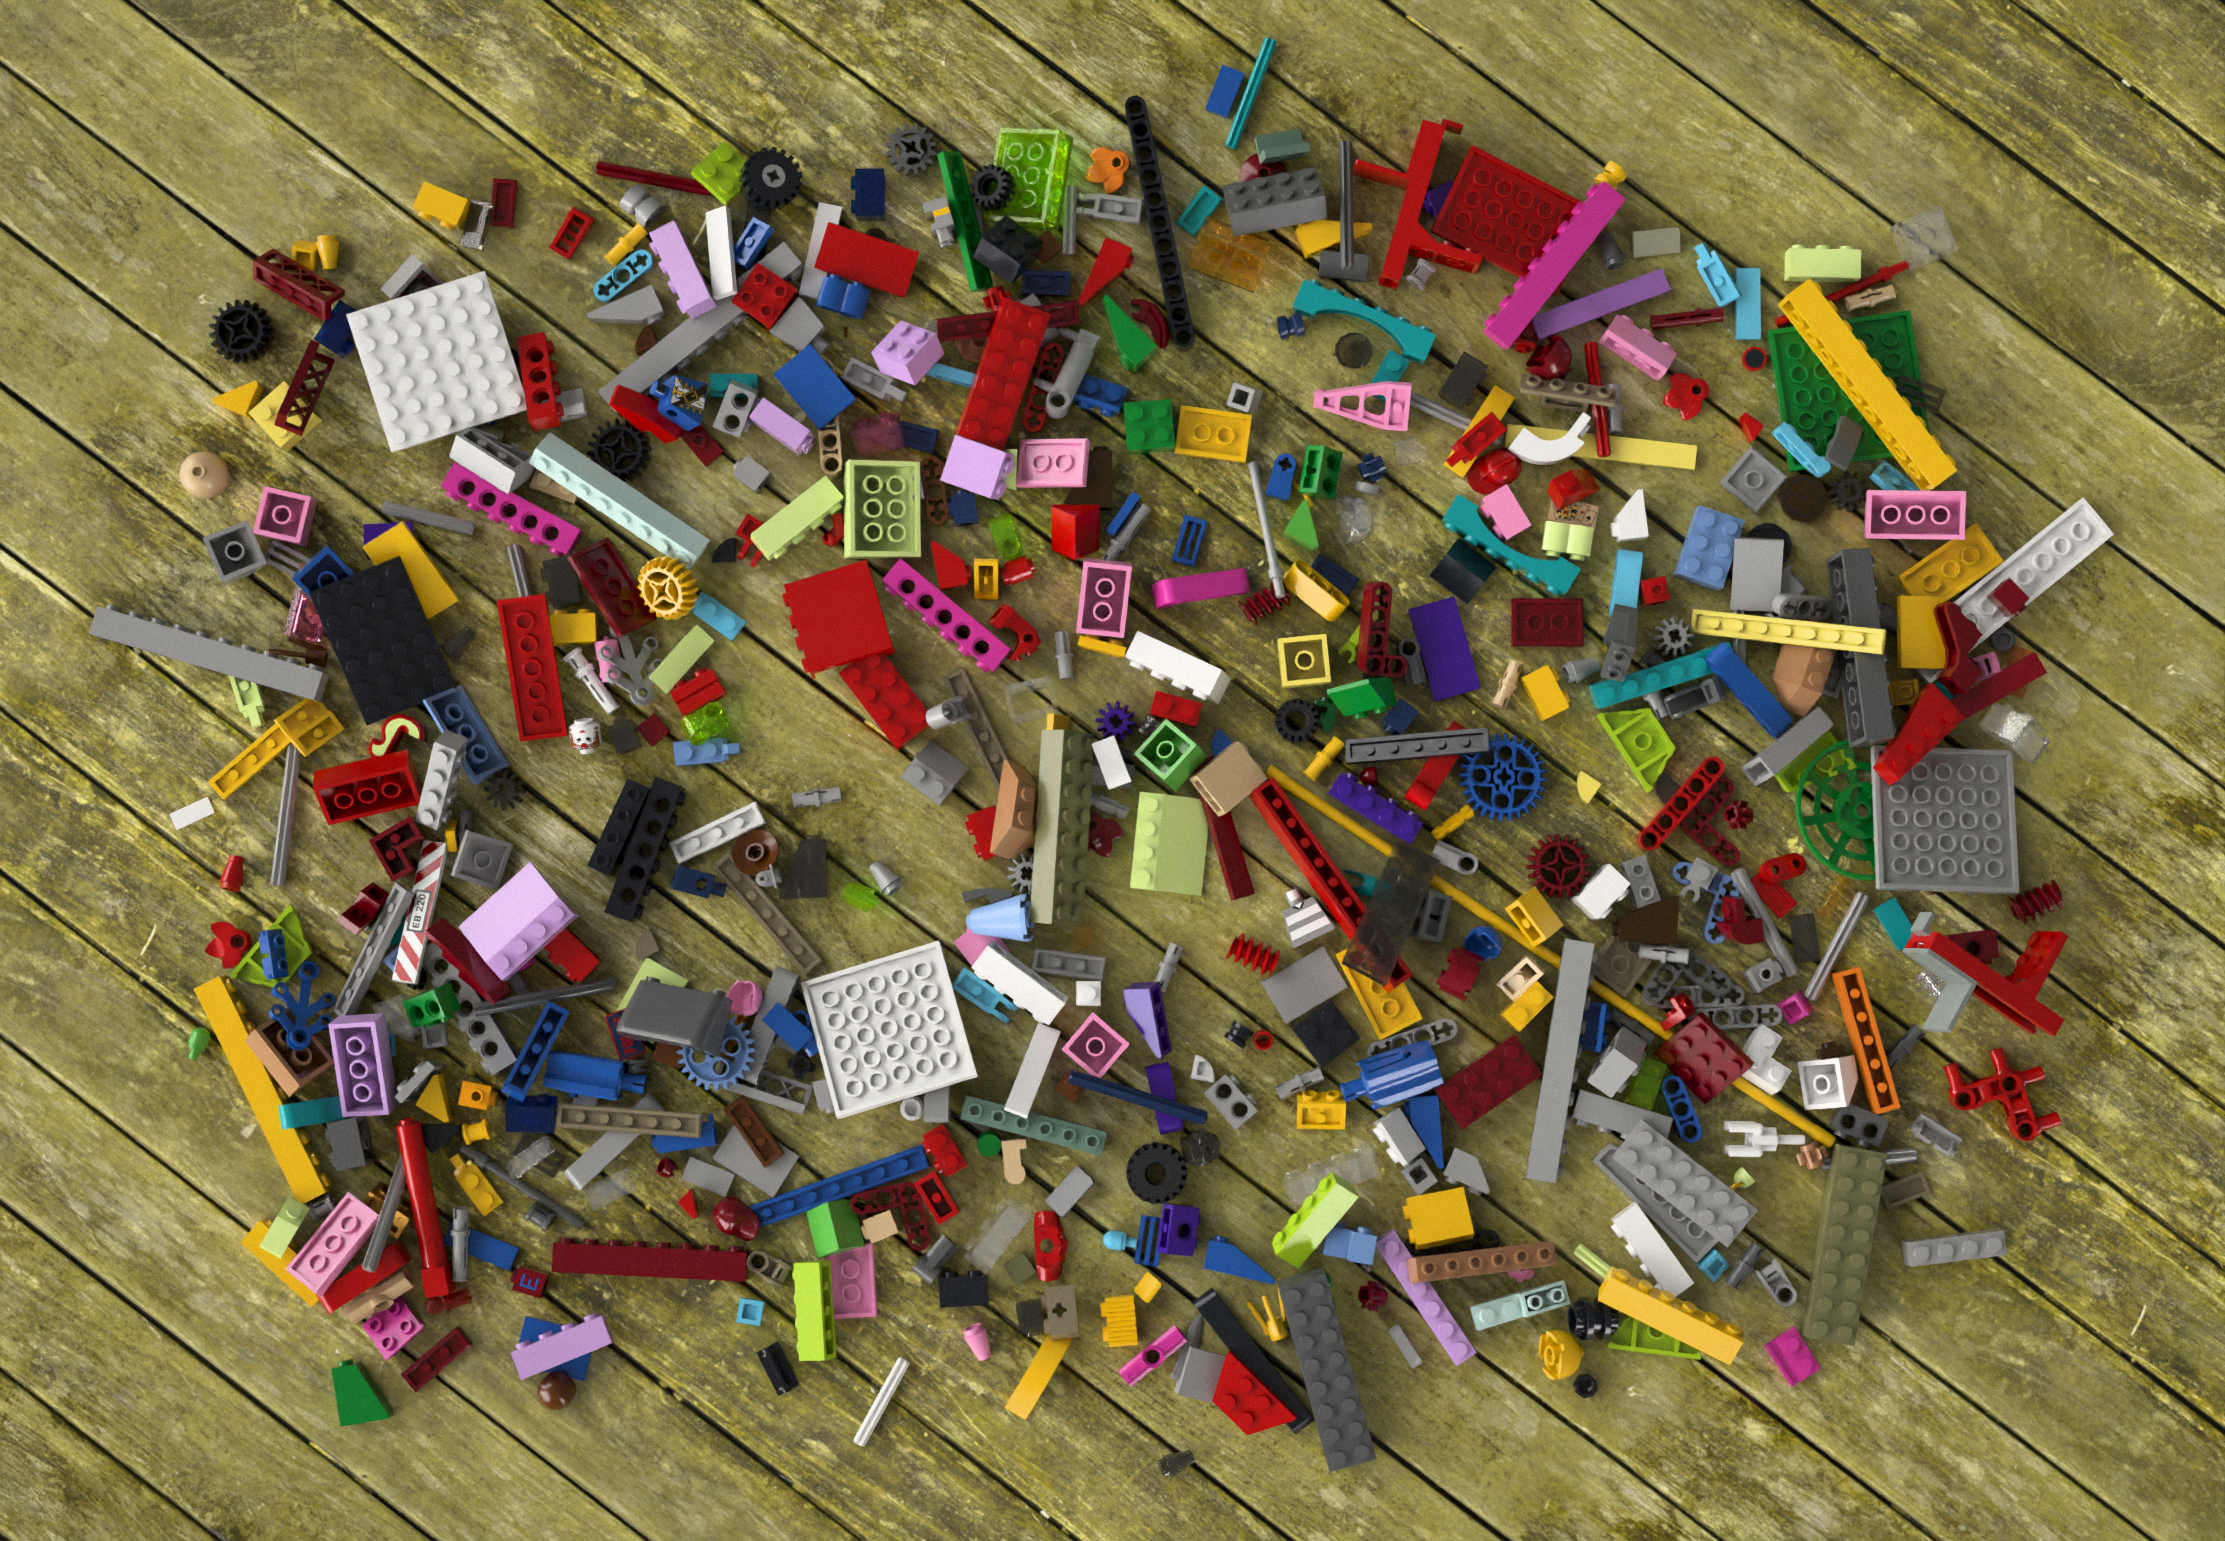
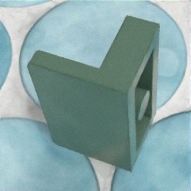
(1281, 146)

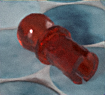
(435, 1305)

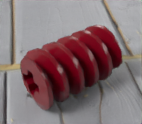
(1264, 603)
(2036, 902)

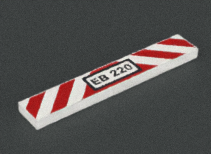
(420, 912)

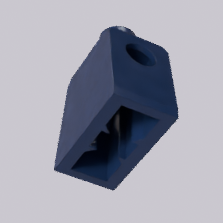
(685, 881)

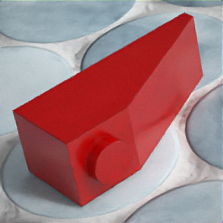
(1107, 268)

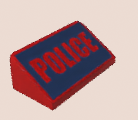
(625, 1047)

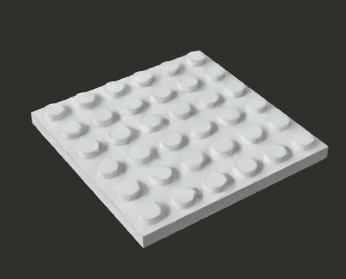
(438, 361)
(888, 1029)

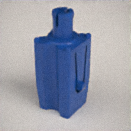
(590, 1075)
(1395, 1075)

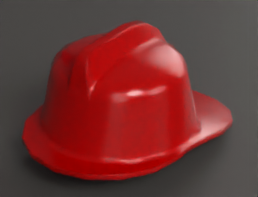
(1493, 471)

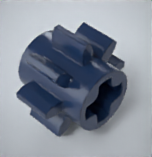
(1371, 468)

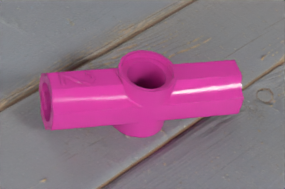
(1141, 1366)

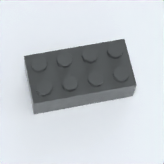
(1275, 201)

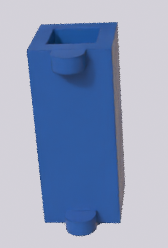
(676, 1143)

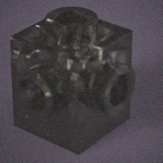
(1200, 1147)

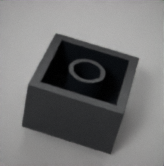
(1008, 249)
(1325, 1033)

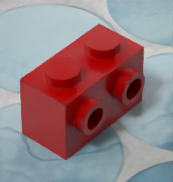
(945, 1150)

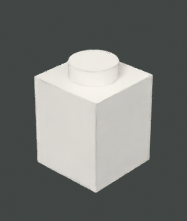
(1088, 993)

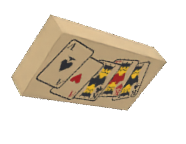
(1575, 514)

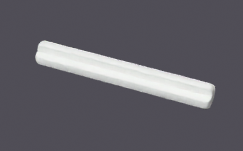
(881, 1401)

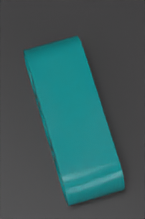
(310, 1112)

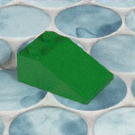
(1132, 344)

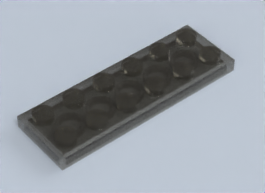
(1391, 912)

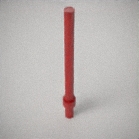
(1883, 275)

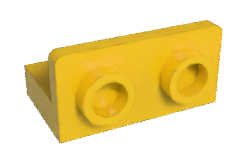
(1321, 1110)

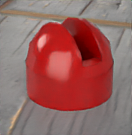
(1263, 1044)

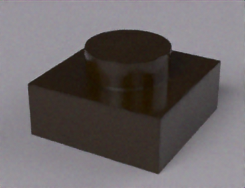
(1830, 1050)

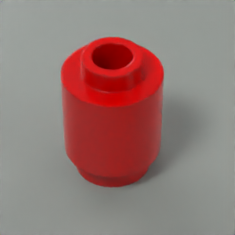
(1017, 570)

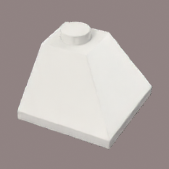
(1828, 1082)

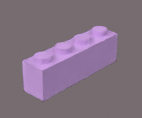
(682, 270)
(562, 1346)

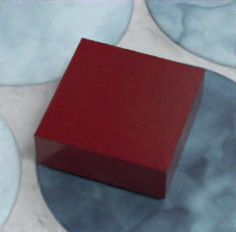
(653, 729)

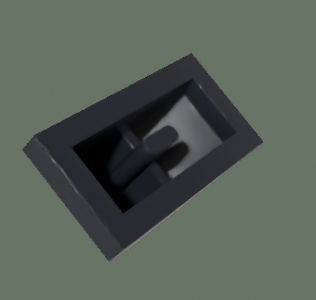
(438, 1135)

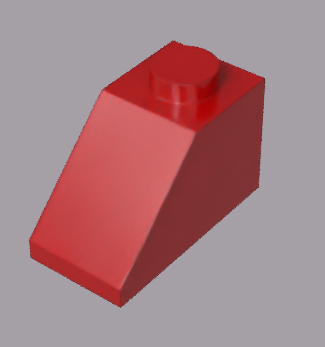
(1571, 487)
(950, 568)

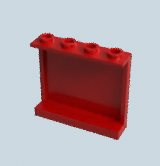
(837, 617)

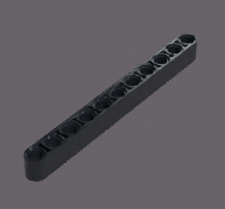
(1156, 212)

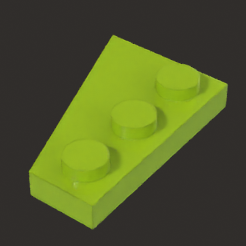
(1792, 772)

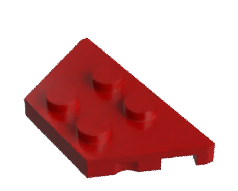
(1248, 1398)

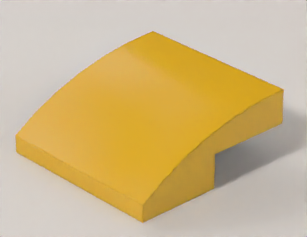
(309, 725)

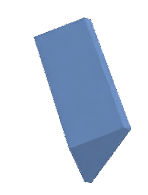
(457, 714)

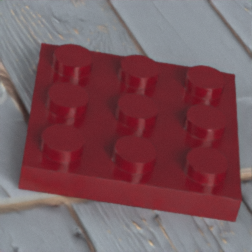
(1703, 1057)

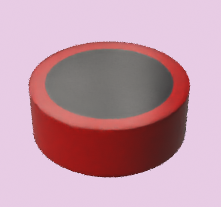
(1754, 359)

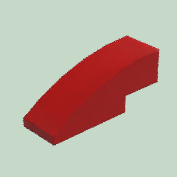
(643, 414)

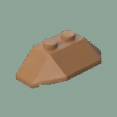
(1801, 675)
(1014, 811)

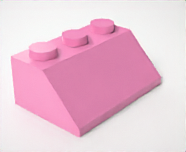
(1638, 347)

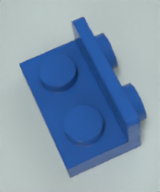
(1101, 396)

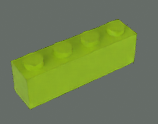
(1314, 1219)
(814, 1310)

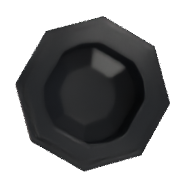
(1585, 1385)

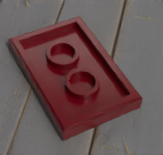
(1547, 622)

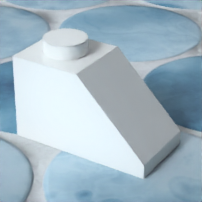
(1631, 520)

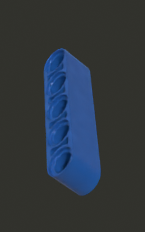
(1748, 690)

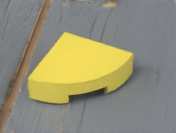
(1586, 786)

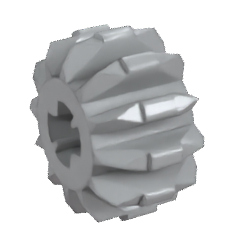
(1681, 635)
(1018, 873)

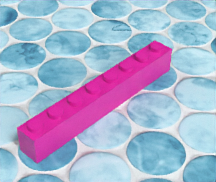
(1553, 265)

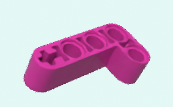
(1200, 587)

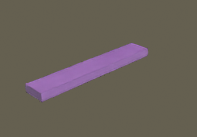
(1600, 304)

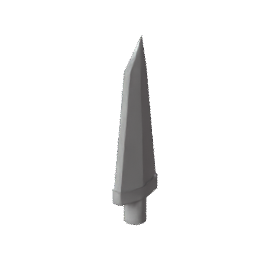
(1193, 1340)

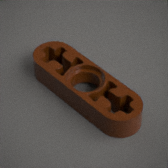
(931, 508)

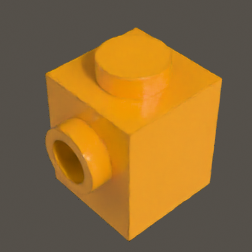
(477, 1095)

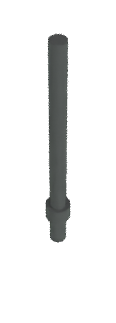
(483, 1160)

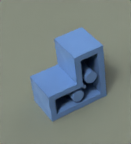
(1352, 1244)

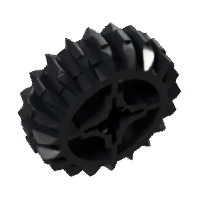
(246, 323)
(621, 441)

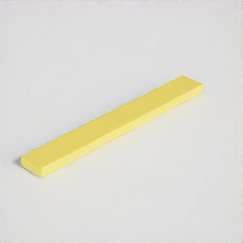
(1622, 448)
(1788, 631)

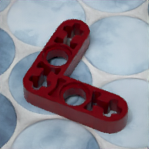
(1704, 827)
(897, 1200)

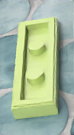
(681, 659)

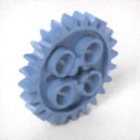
(706, 1070)

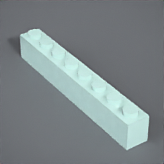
(618, 500)

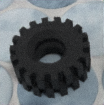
(1156, 1154)

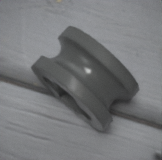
(636, 1066)

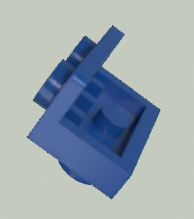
(1595, 1018)

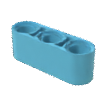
(1626, 578)

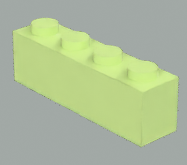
(797, 518)

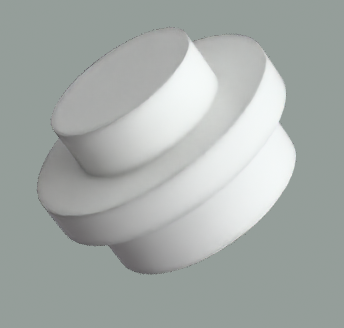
(912, 1108)

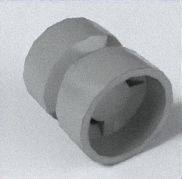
(638, 202)

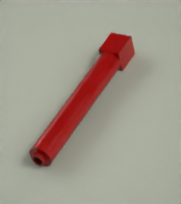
(436, 1269)

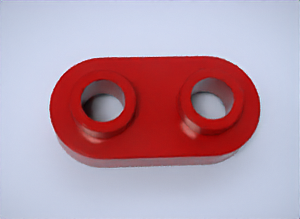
(1784, 868)

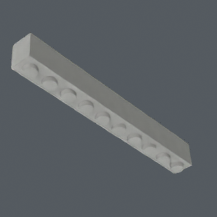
(697, 334)
(208, 653)
(1560, 1059)

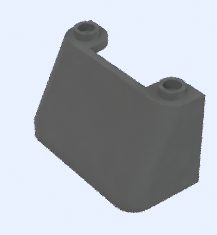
(676, 1016)

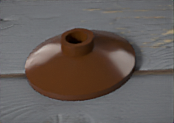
(748, 846)

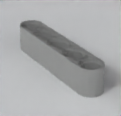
(781, 990)
(606, 1149)

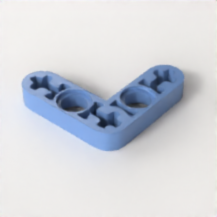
(1715, 888)

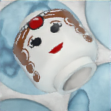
(585, 735)

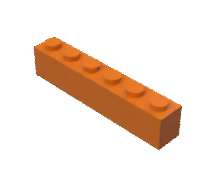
(1865, 1040)

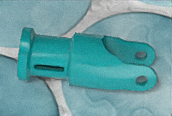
(1368, 885)

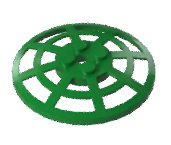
(1843, 813)

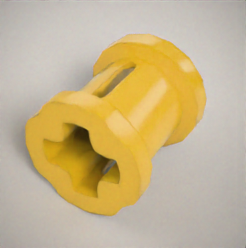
(476, 1131)

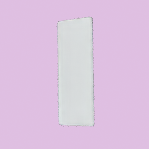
(191, 813)

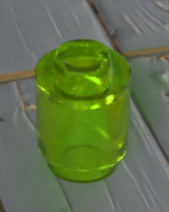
(860, 896)

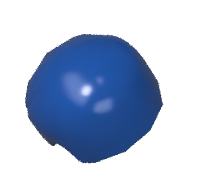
(1484, 942)

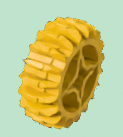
(667, 587)

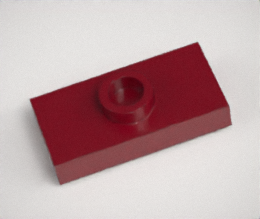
(702, 444)

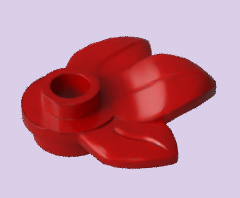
(1682, 396)
(226, 945)

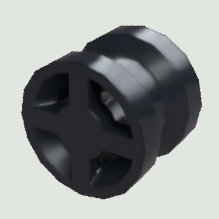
(1238, 1034)

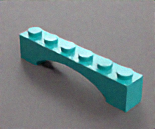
(1412, 340)
(1555, 574)
(1651, 679)

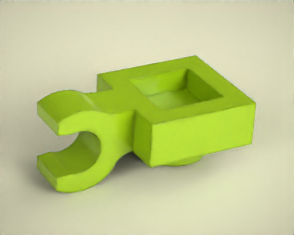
(1350, 645)

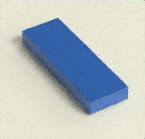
(487, 1248)

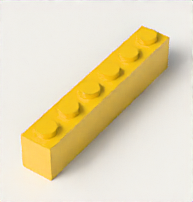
(1671, 1315)

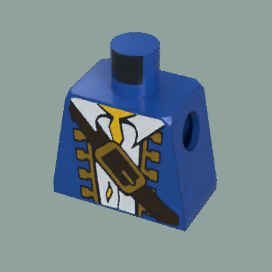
(681, 400)

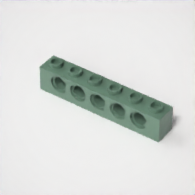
(1035, 1125)

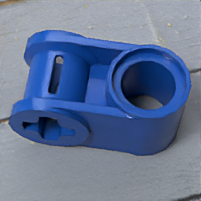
(1281, 481)

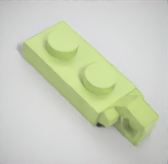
(249, 700)

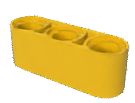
(1315, 591)

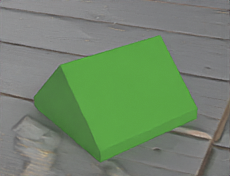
(1301, 528)
(834, 1228)

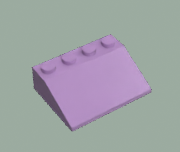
(518, 922)

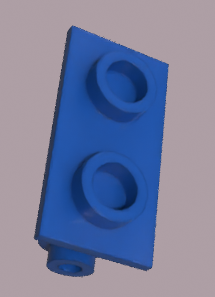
(273, 943)

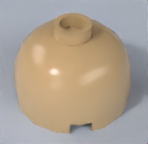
(204, 475)

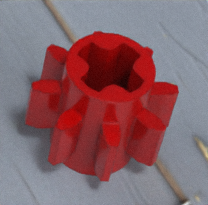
(994, 297)

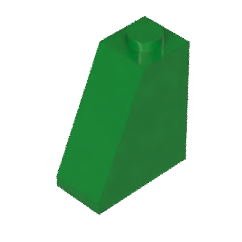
(358, 1395)

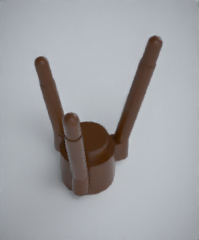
(315, 656)

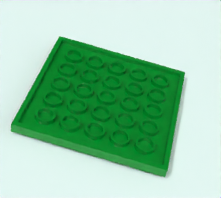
(1815, 401)

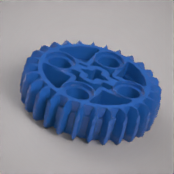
(1492, 808)

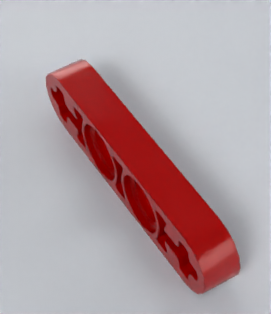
(1035, 389)

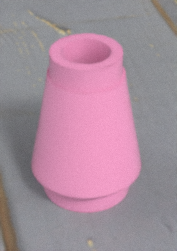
(978, 1341)

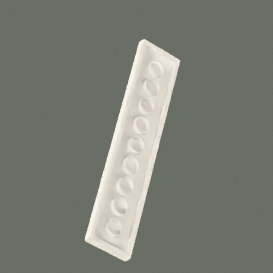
(2033, 568)

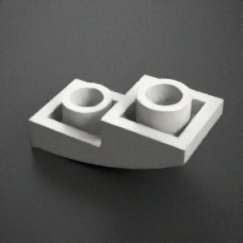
(1111, 762)

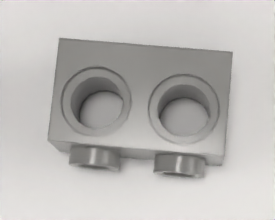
(731, 406)
(1642, 885)
(1226, 1105)

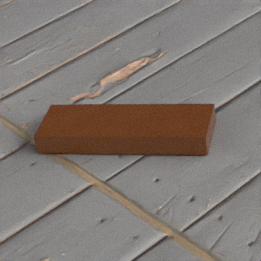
(754, 1131)

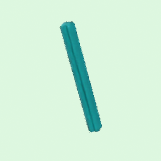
(1250, 93)

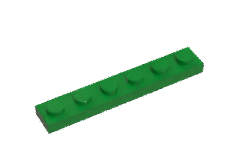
(964, 218)

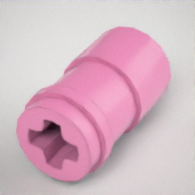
(605, 665)

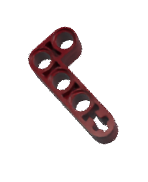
(1381, 630)

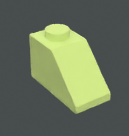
(284, 1227)

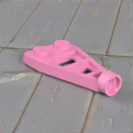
(1396, 408)

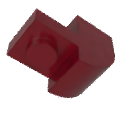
(365, 909)
(1737, 926)

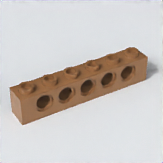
(1481, 1262)

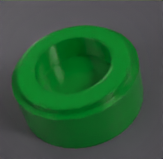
(989, 1143)

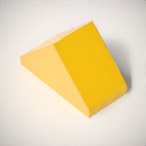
(241, 399)
(986, 579)
(436, 1100)

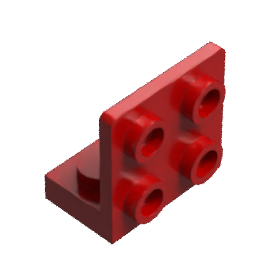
(765, 296)

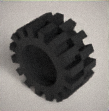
(982, 182)
(1304, 707)

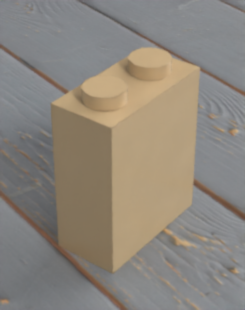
(1228, 778)

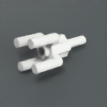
(1757, 1139)

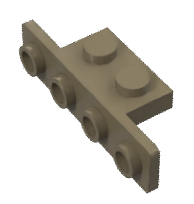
(1567, 394)

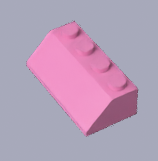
(1915, 514)

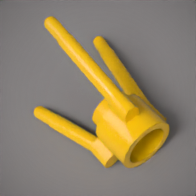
(1275, 1326)

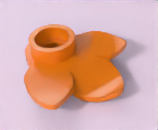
(1104, 170)

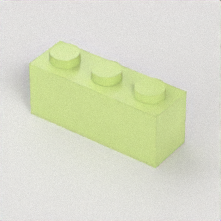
(1823, 264)

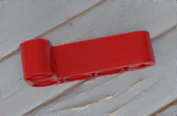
(1431, 777)
(359, 1280)

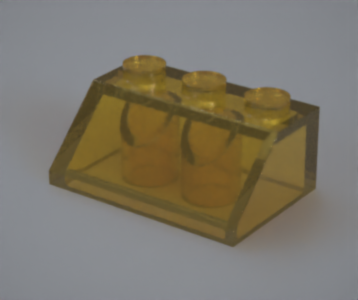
(1229, 258)

